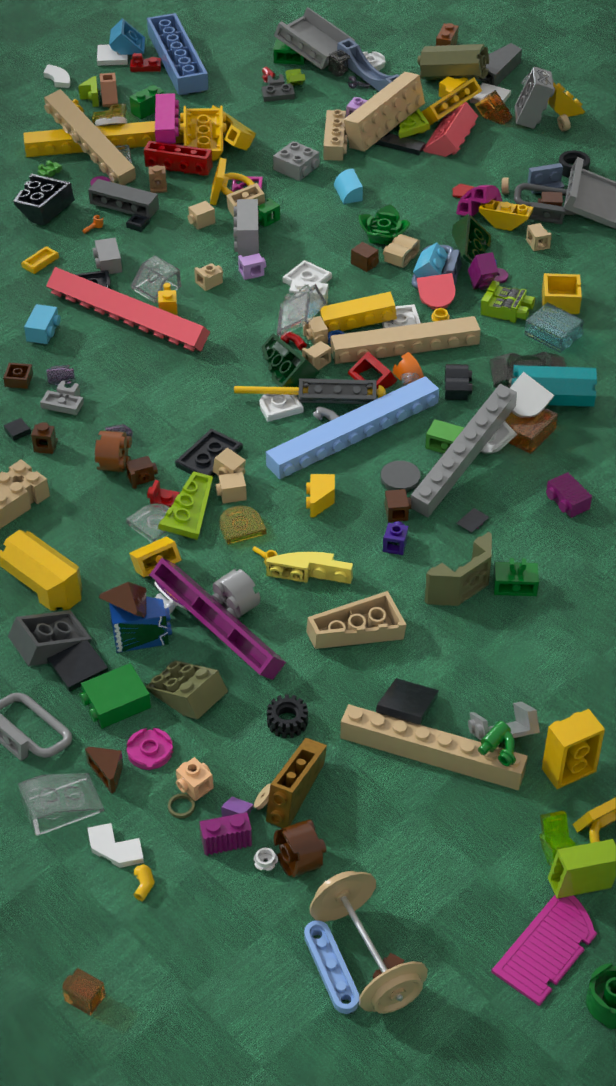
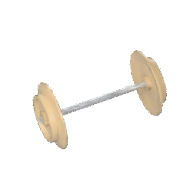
(396, 985)

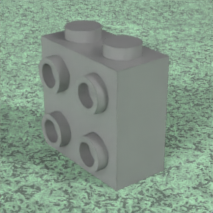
(296, 160)

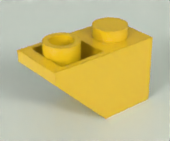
(321, 492)

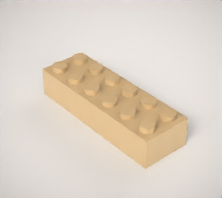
(384, 111)

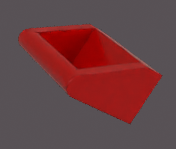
(369, 361)

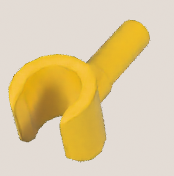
(270, 553)

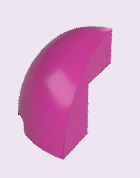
(474, 197)

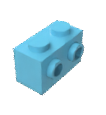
(431, 261)
(42, 324)

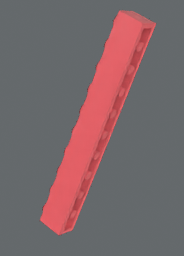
(128, 309)

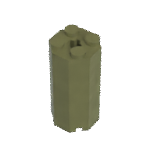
(454, 61)

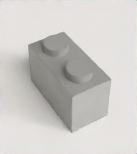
(107, 255)

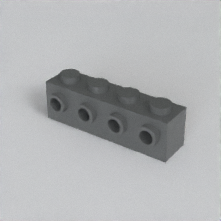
(123, 198)

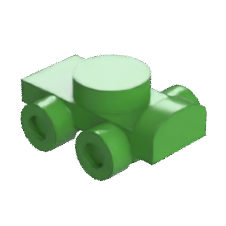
(50, 169)

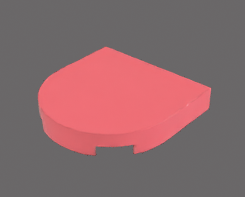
(436, 290)

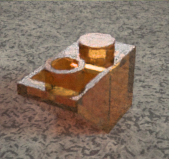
(493, 108)

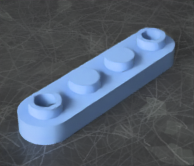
(331, 967)

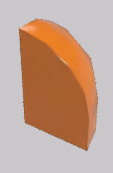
(407, 365)

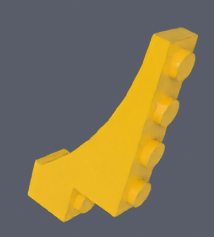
(237, 133)

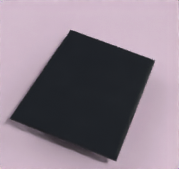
(472, 520)

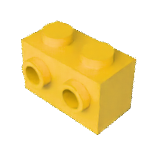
(147, 557)

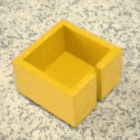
(562, 291)

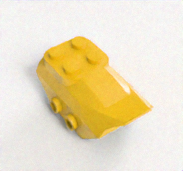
(204, 128)

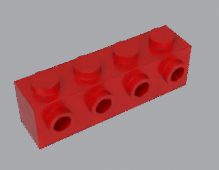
(178, 157)

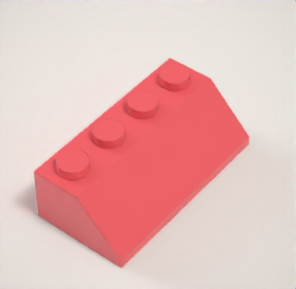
(451, 131)

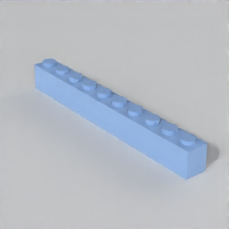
(351, 427)

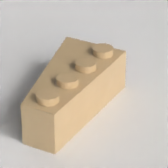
(357, 623)

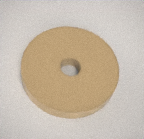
(262, 798)

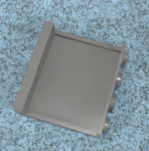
(311, 37)
(591, 195)

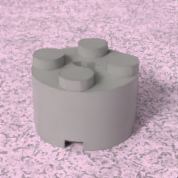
(236, 593)

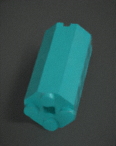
(568, 384)

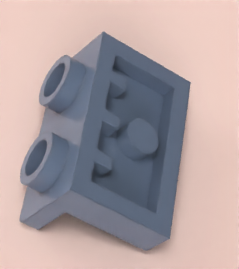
(546, 176)

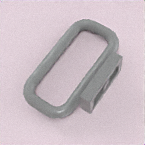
(18, 742)

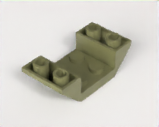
(454, 588)

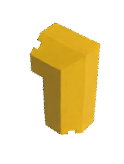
(42, 570)

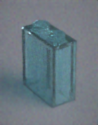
(554, 327)

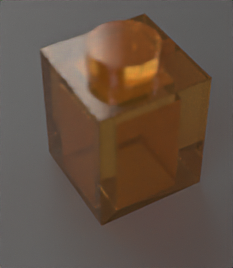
(83, 991)

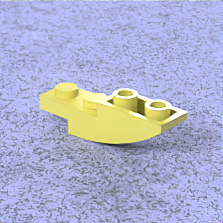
(302, 565)

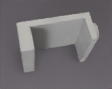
(525, 723)

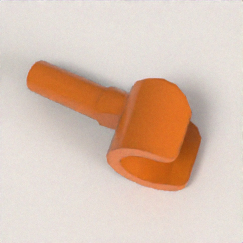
(97, 223)

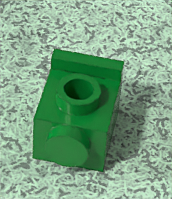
(268, 212)

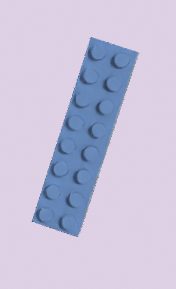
(177, 54)

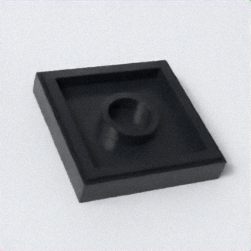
(77, 665)

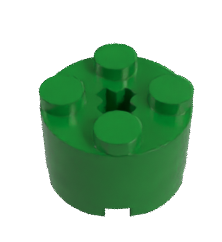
(602, 995)

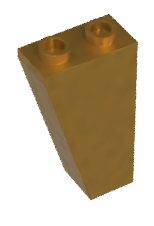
(294, 782)

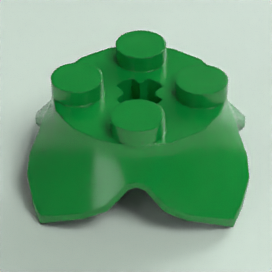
(384, 226)

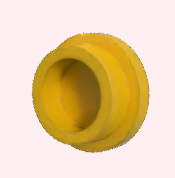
(440, 314)

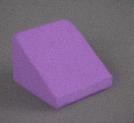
(236, 806)

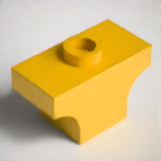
(450, 84)

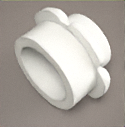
(265, 854)

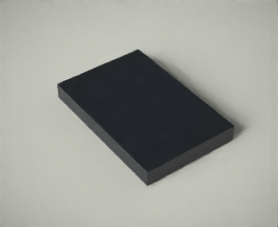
(202, 454)
(407, 701)

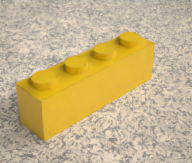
(452, 101)
(359, 312)

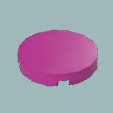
(149, 748)

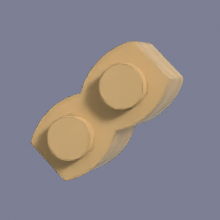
(401, 250)

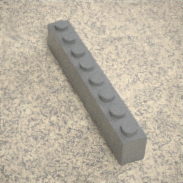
(463, 450)

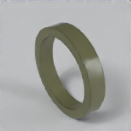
(183, 815)

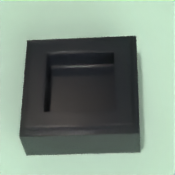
(137, 222)
(17, 429)

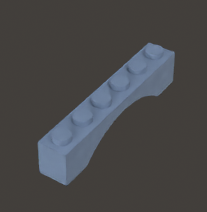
(362, 67)

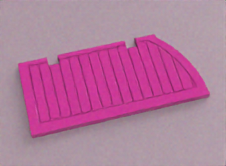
(546, 948)

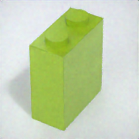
(583, 868)

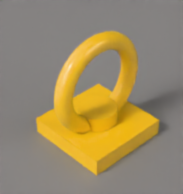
(221, 180)
(597, 819)

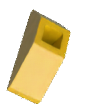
(563, 102)
(505, 214)

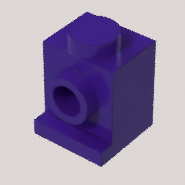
(397, 533)

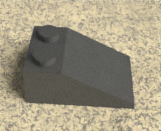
(45, 635)

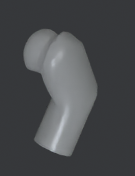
(321, 411)

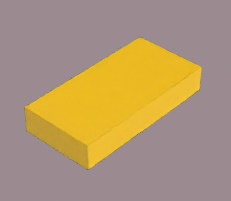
(40, 260)

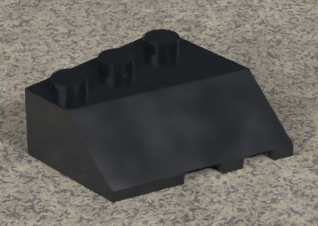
(43, 198)

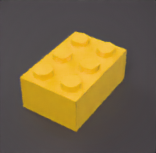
(572, 748)

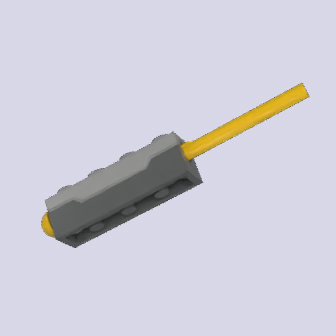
(324, 391)

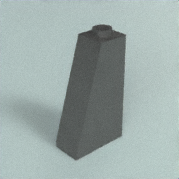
(502, 63)

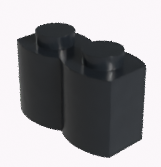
(457, 382)

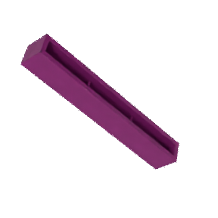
(218, 619)

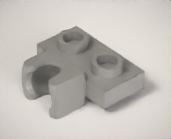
(64, 400)

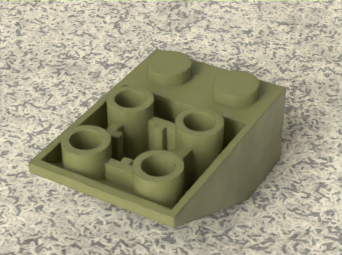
(188, 688)

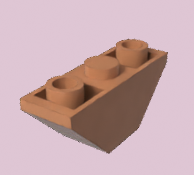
(108, 89)

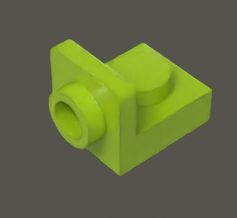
(295, 77)

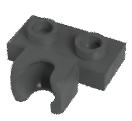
(277, 90)

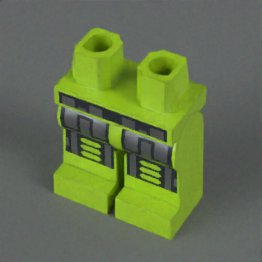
(506, 303)

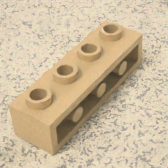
(335, 135)

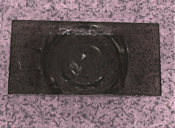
(502, 365)

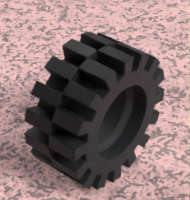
(287, 705)

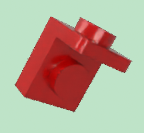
(161, 496)

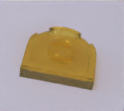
(241, 524)

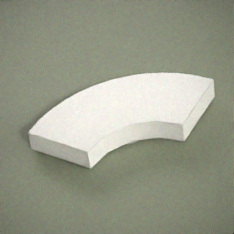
(58, 75)

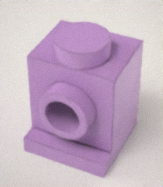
(251, 266)

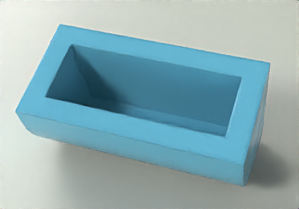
(349, 187)

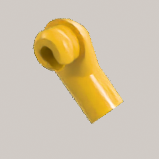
(146, 880)

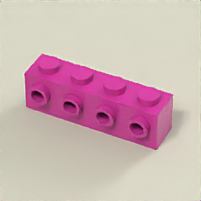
(166, 118)

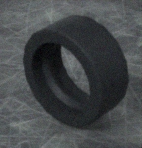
(570, 157)

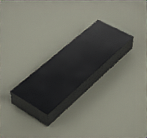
(402, 144)

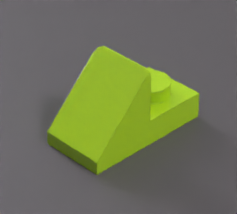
(89, 91)

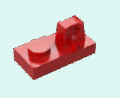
(139, 64)

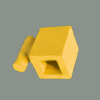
(168, 299)

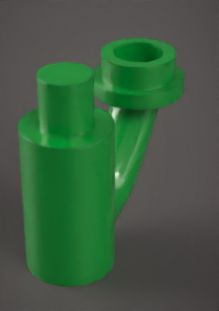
(498, 734)

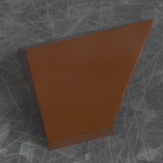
(128, 597)

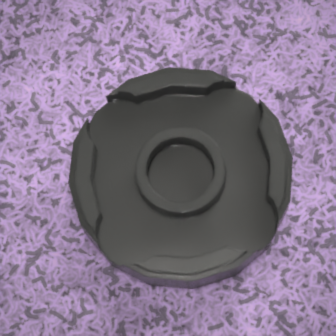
(400, 475)

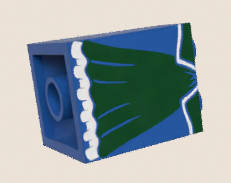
(136, 632)

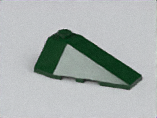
(470, 237)
(286, 363)

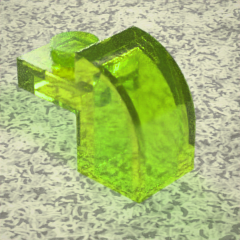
(554, 834)

